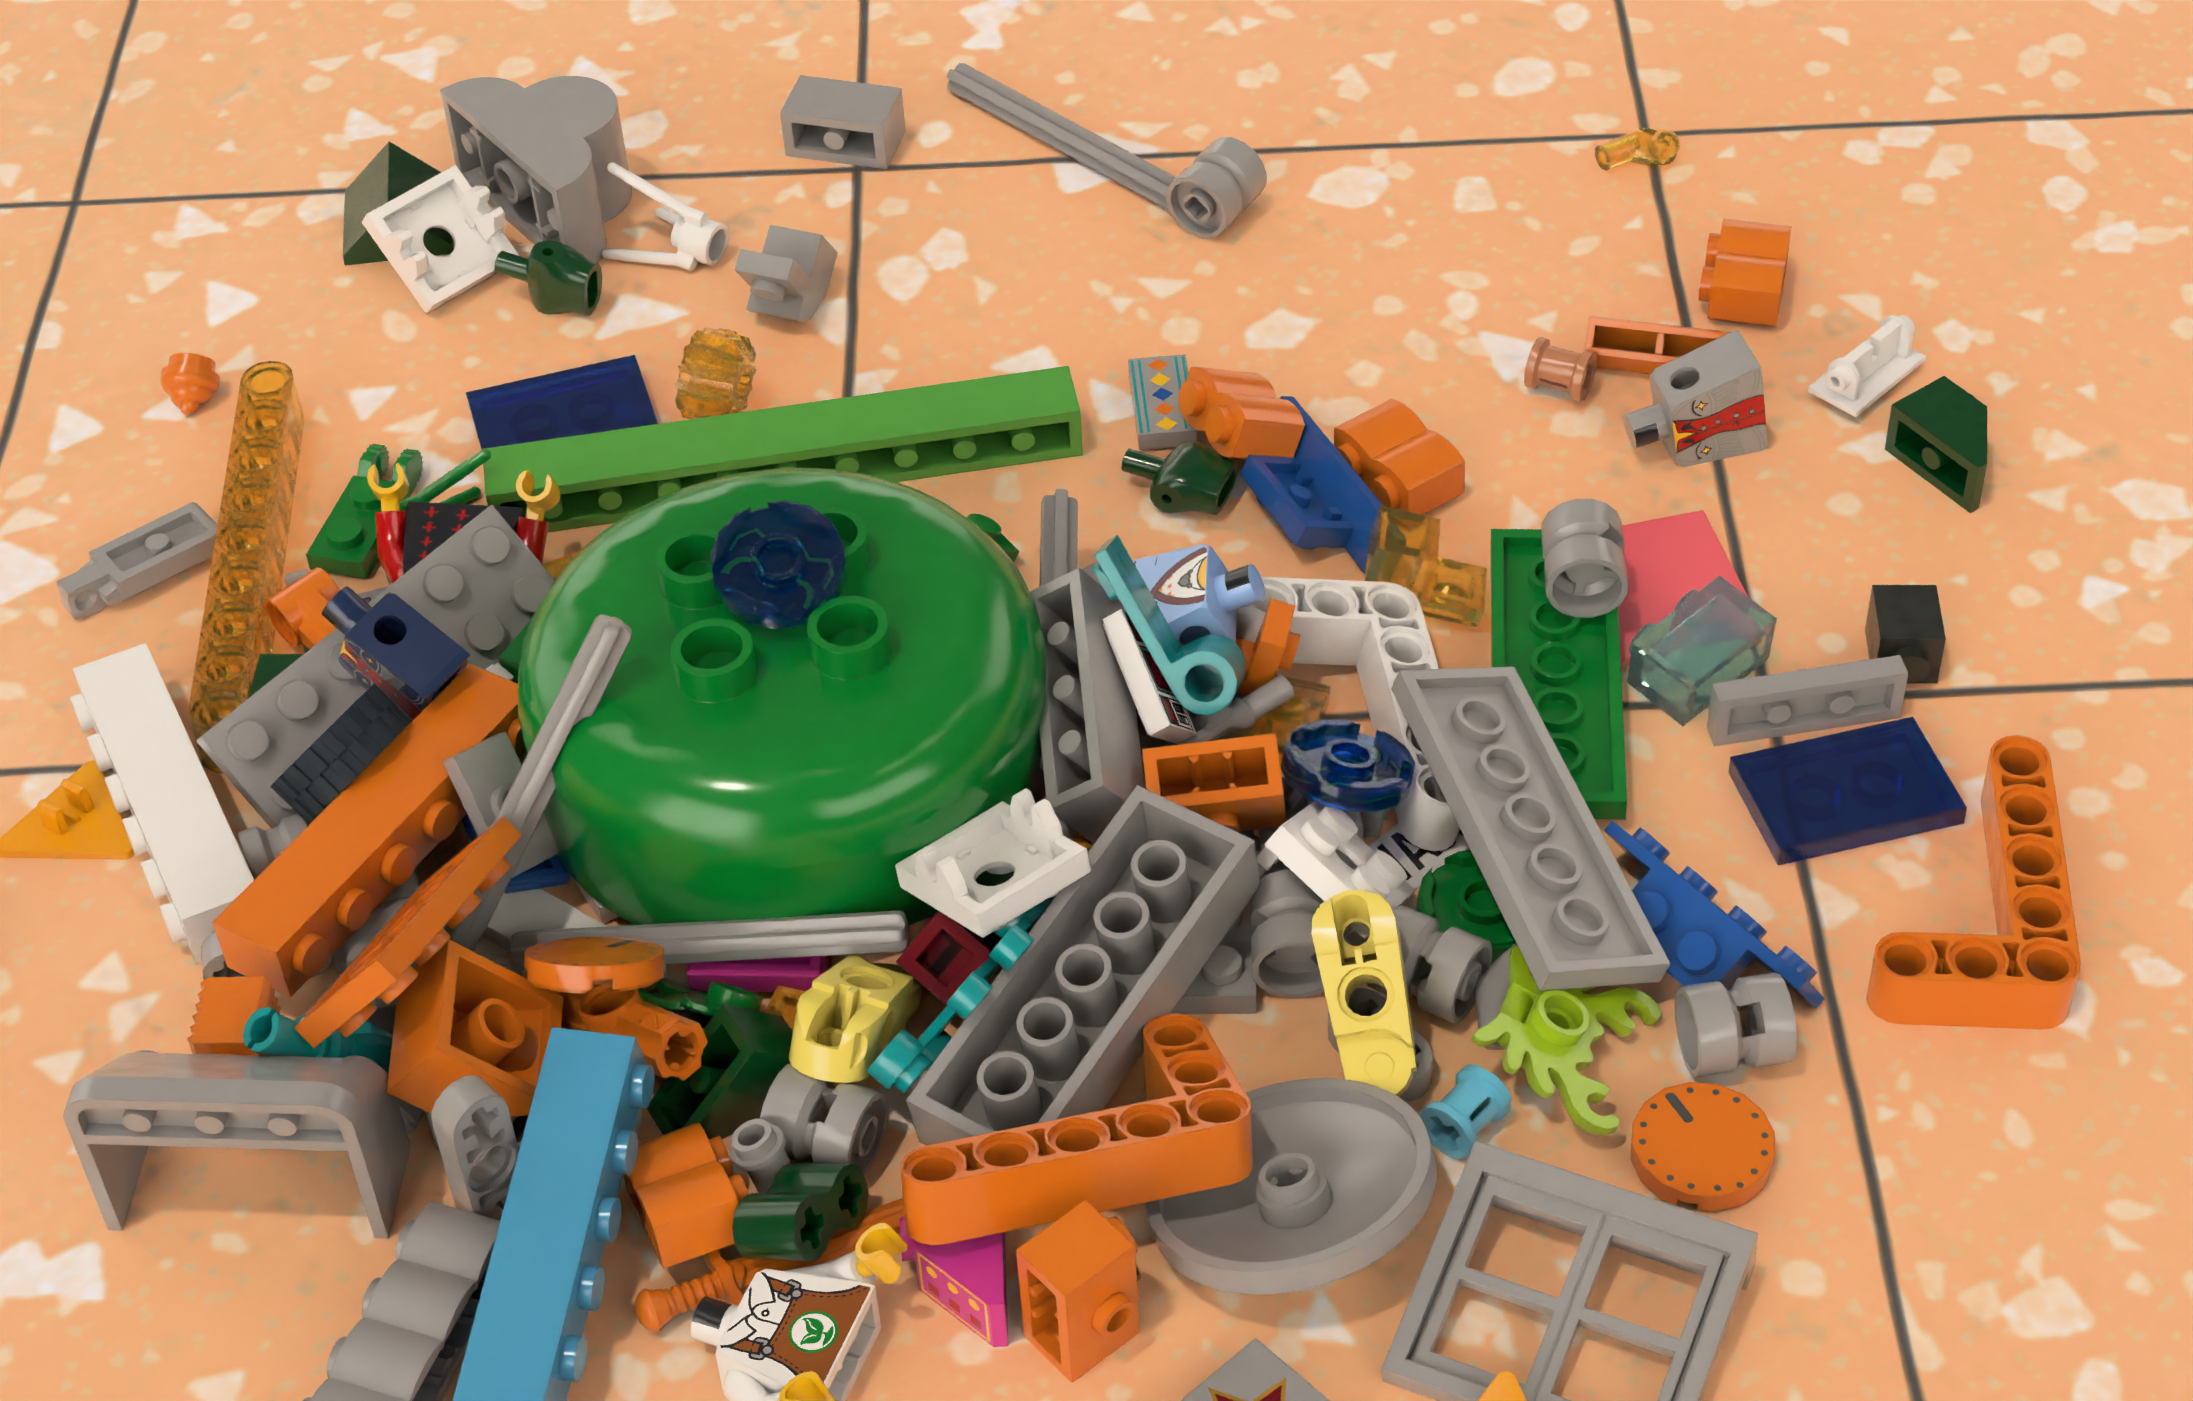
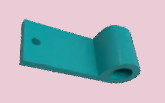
(1200, 673)

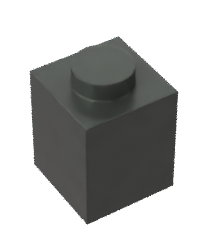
(1907, 624)

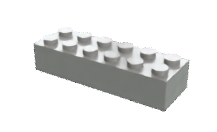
(1101, 966)

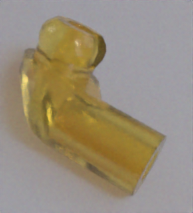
(1640, 147)

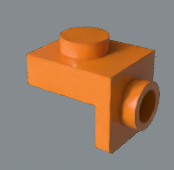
(1272, 649)

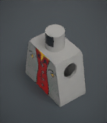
(1705, 404)

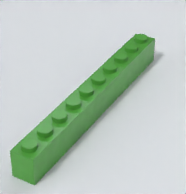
(877, 434)

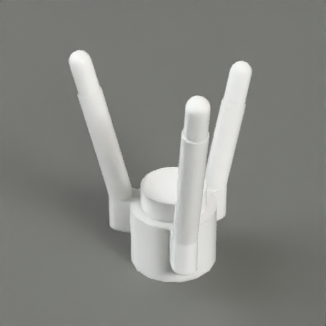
(693, 233)

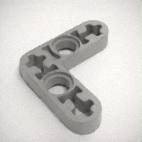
(486, 1185)

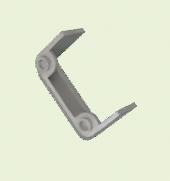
(237, 1104)

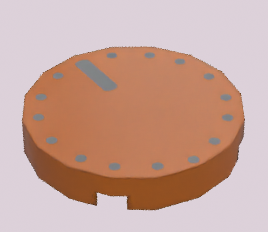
(581, 962)
(1702, 1146)

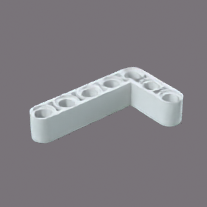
(1380, 633)

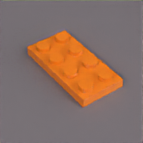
(411, 935)

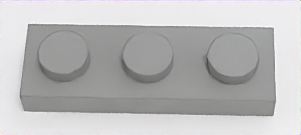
(1806, 700)

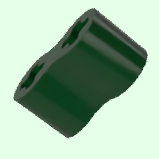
(800, 1211)

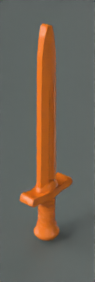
(732, 1277)

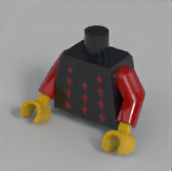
(413, 534)

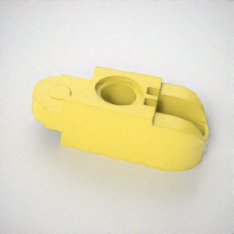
(851, 1018)
(1377, 1046)

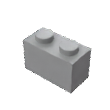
(843, 122)

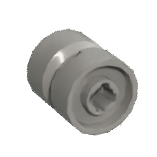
(1216, 187)
(1584, 558)
(1282, 937)
(1440, 965)
(1712, 1031)
(827, 1120)

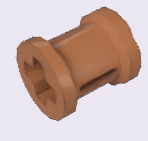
(1560, 369)

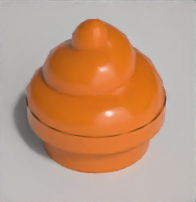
(189, 380)

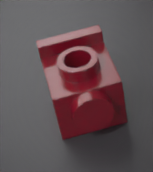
(944, 956)

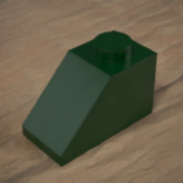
(1942, 439)
(734, 1076)

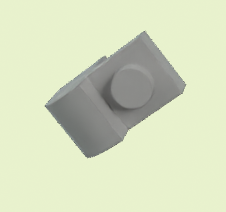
(788, 274)

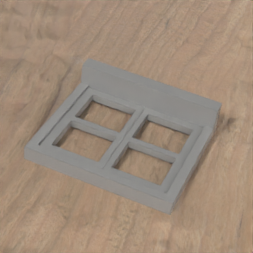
(1604, 1218)

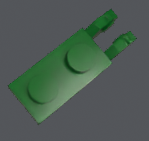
(349, 535)

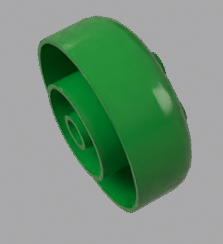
(794, 760)

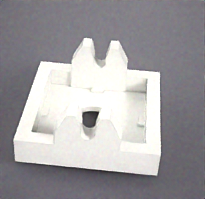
(447, 204)
(1000, 841)
(1331, 859)

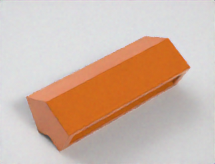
(1642, 345)

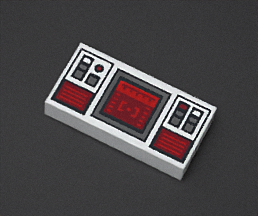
(1153, 698)

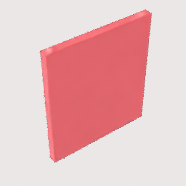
(1663, 564)

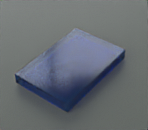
(562, 404)
(1846, 790)

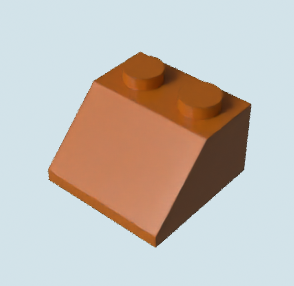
(466, 1021)

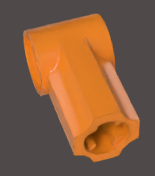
(299, 606)

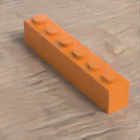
(365, 838)

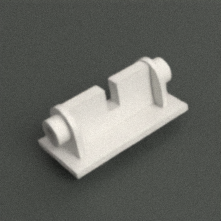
(1870, 368)

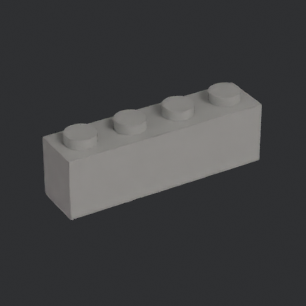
(1087, 711)

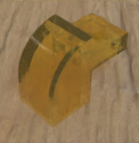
(1405, 552)

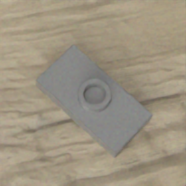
(482, 783)

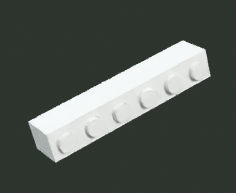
(164, 789)

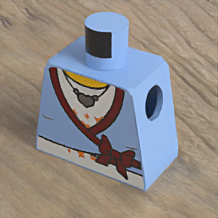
(1199, 591)

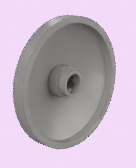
(1330, 1191)

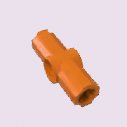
(665, 1038)

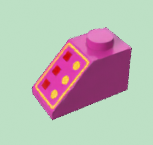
(966, 1281)

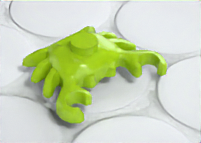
(1552, 1036)

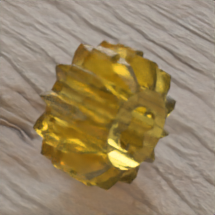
(715, 374)

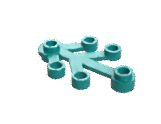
(908, 1057)

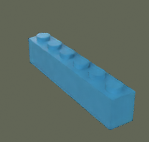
(557, 1220)

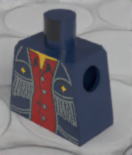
(395, 649)

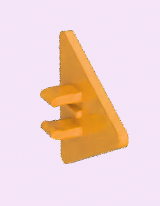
(71, 823)

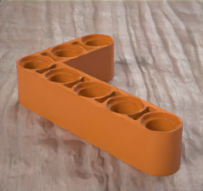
(2034, 961)
(1176, 1144)

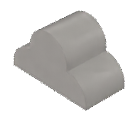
(542, 154)

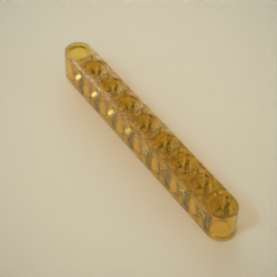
(247, 544)

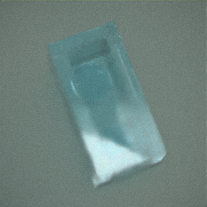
(1704, 641)

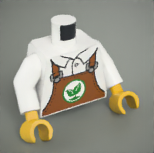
(803, 1327)

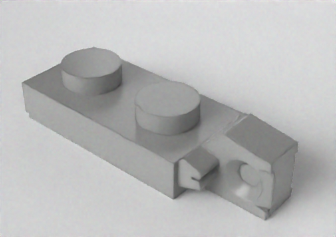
(139, 560)

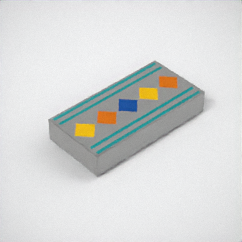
(1155, 395)

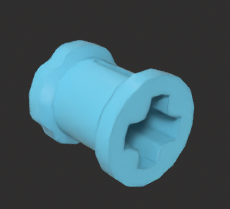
(1466, 1111)

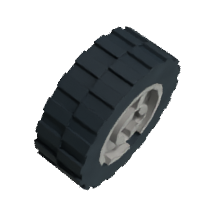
(341, 753)

